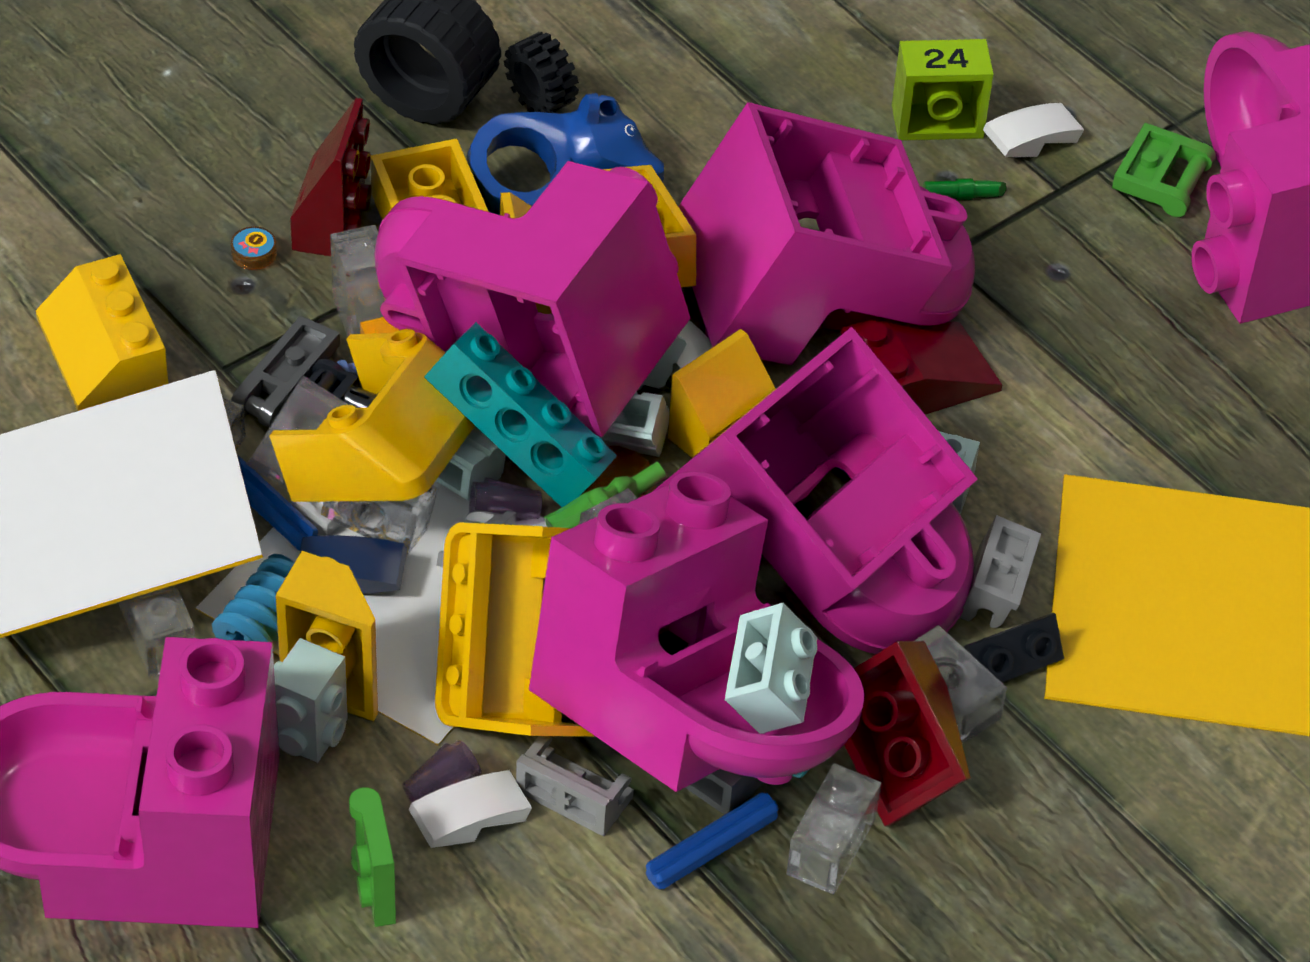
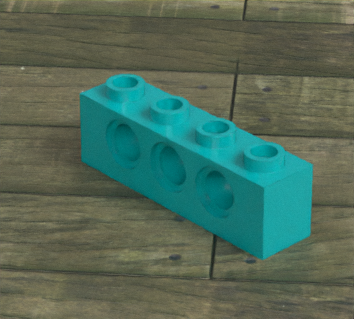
(520, 415)

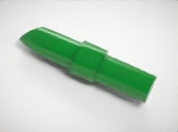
(966, 188)

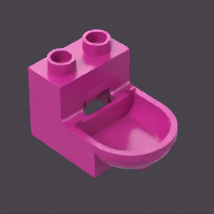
(1261, 199)
(879, 245)
(582, 248)
(889, 545)
(688, 567)
(147, 798)

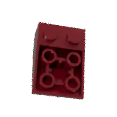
(334, 185)

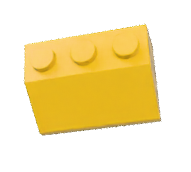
(102, 334)
(328, 609)

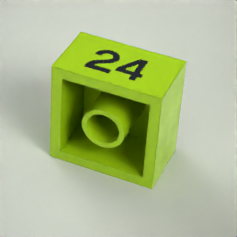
(942, 89)

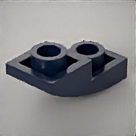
(373, 561)

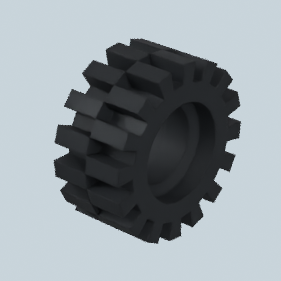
(541, 73)

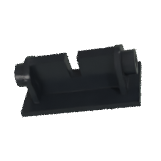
(1020, 648)

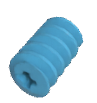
(253, 611)

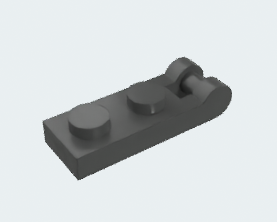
(284, 367)

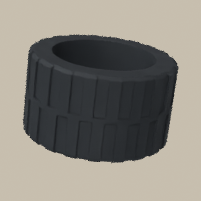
(408, 75)

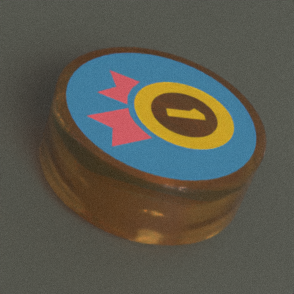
(253, 248)

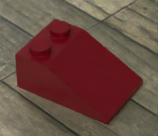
(932, 362)
(906, 731)

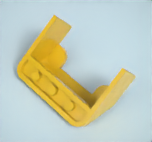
(381, 450)
(491, 630)

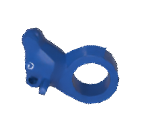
(590, 136)

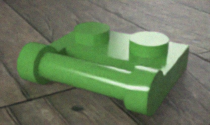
(1151, 161)
(373, 856)

